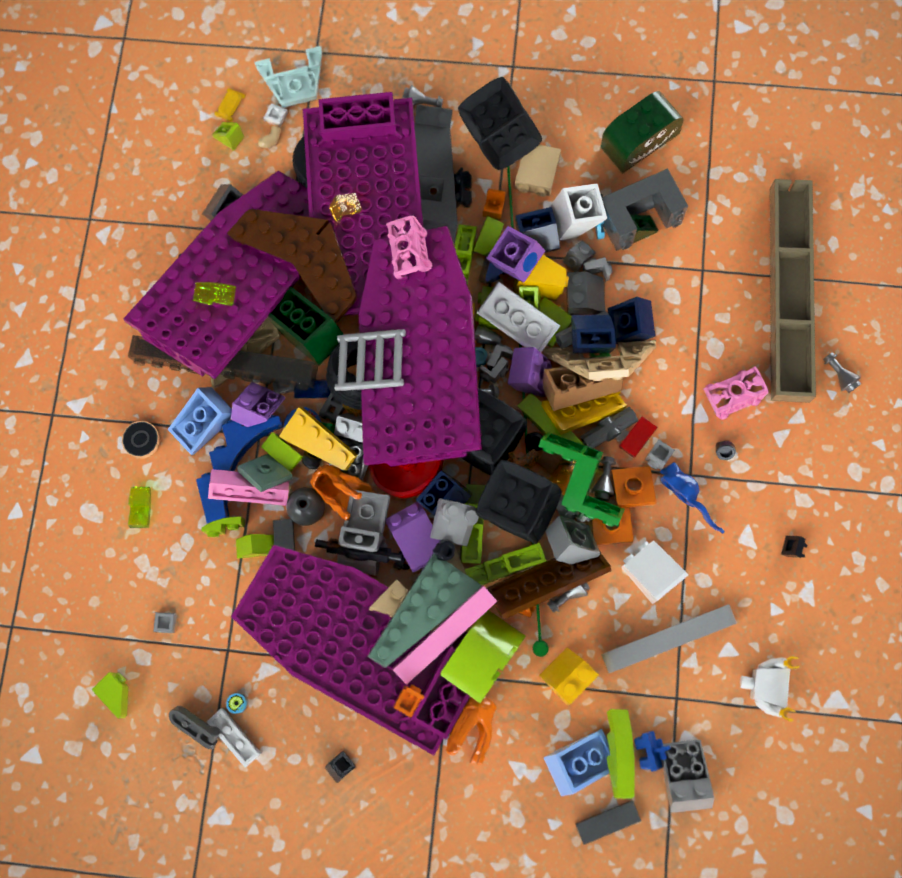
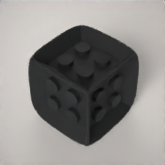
(499, 123)
(499, 430)
(519, 501)

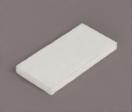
(517, 318)

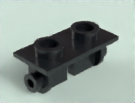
(463, 180)

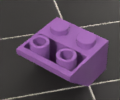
(528, 370)
(255, 405)

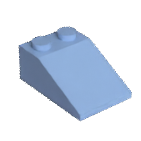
(200, 419)
(579, 763)

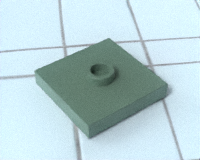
(264, 472)

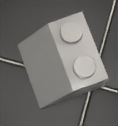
(571, 541)

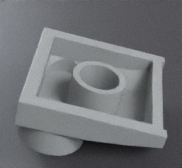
(453, 522)

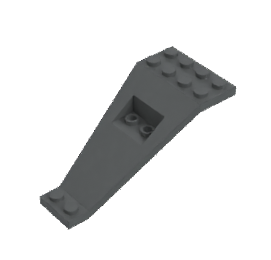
(436, 167)

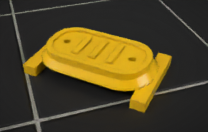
(229, 104)

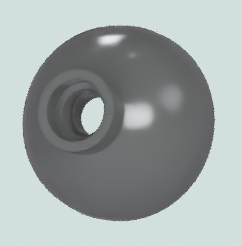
(309, 514)

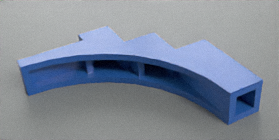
(238, 441)

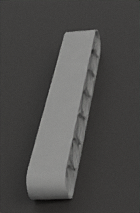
(668, 638)

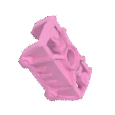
(416, 246)
(738, 401)

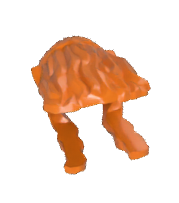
(337, 487)
(471, 715)

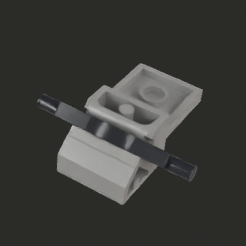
(362, 535)

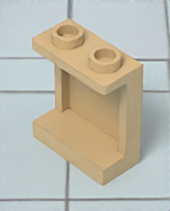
(538, 170)

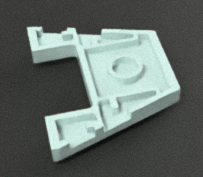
(293, 85)

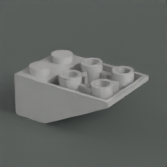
(350, 431)
(687, 777)

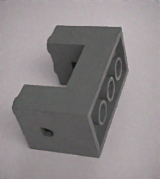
(652, 192)

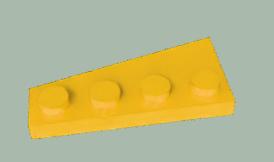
(585, 412)
(312, 436)

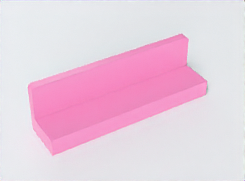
(234, 487)

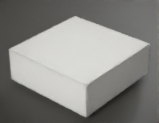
(275, 114)

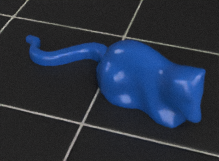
(686, 489)

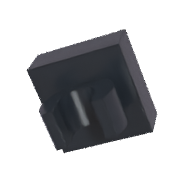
(794, 546)

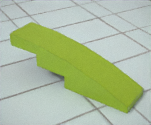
(464, 247)
(536, 414)
(473, 551)
(507, 564)
(621, 754)

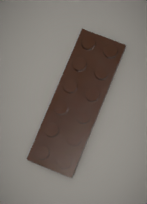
(544, 583)

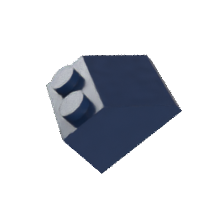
(633, 320)

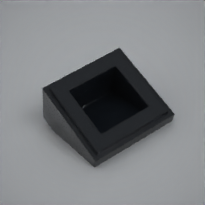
(340, 767)

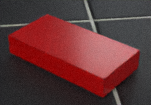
(638, 437)

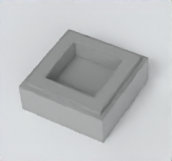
(164, 622)

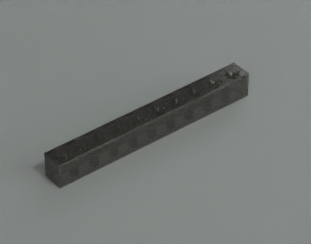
(244, 364)

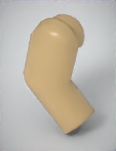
(270, 140)

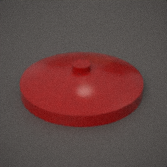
(405, 480)

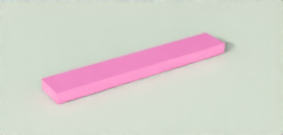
(444, 635)

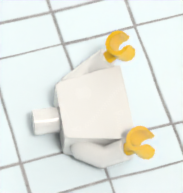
(771, 685)

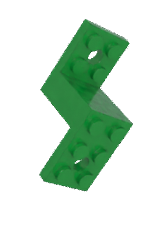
(583, 474)

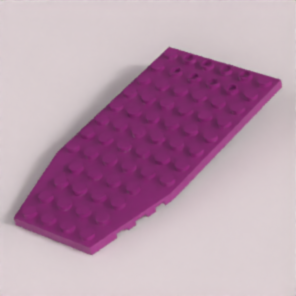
(366, 150)
(211, 335)
(438, 404)
(321, 630)

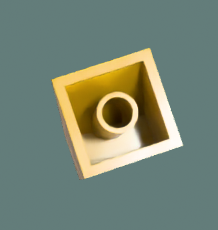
(548, 276)
(568, 676)

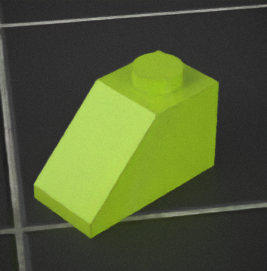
(113, 693)

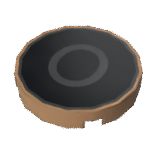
(141, 439)

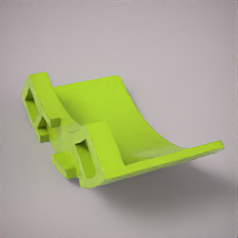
(480, 655)

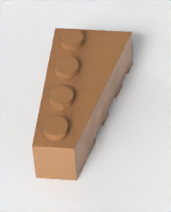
(568, 388)

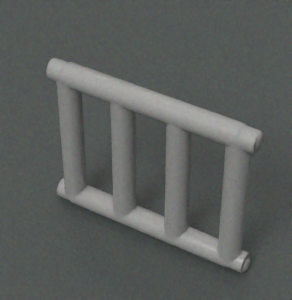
(378, 382)

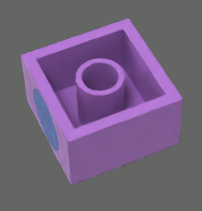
(516, 254)

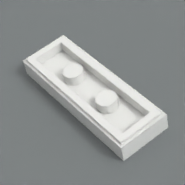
(234, 737)

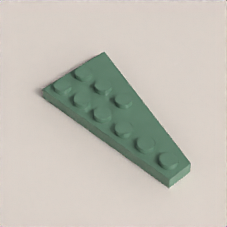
(428, 602)

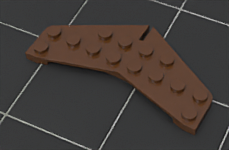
(308, 248)

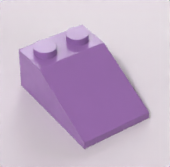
(412, 533)

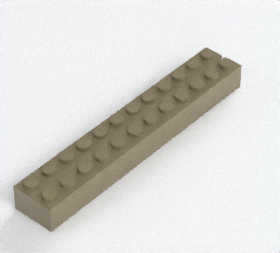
(792, 291)

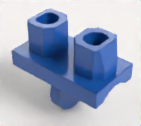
(654, 749)

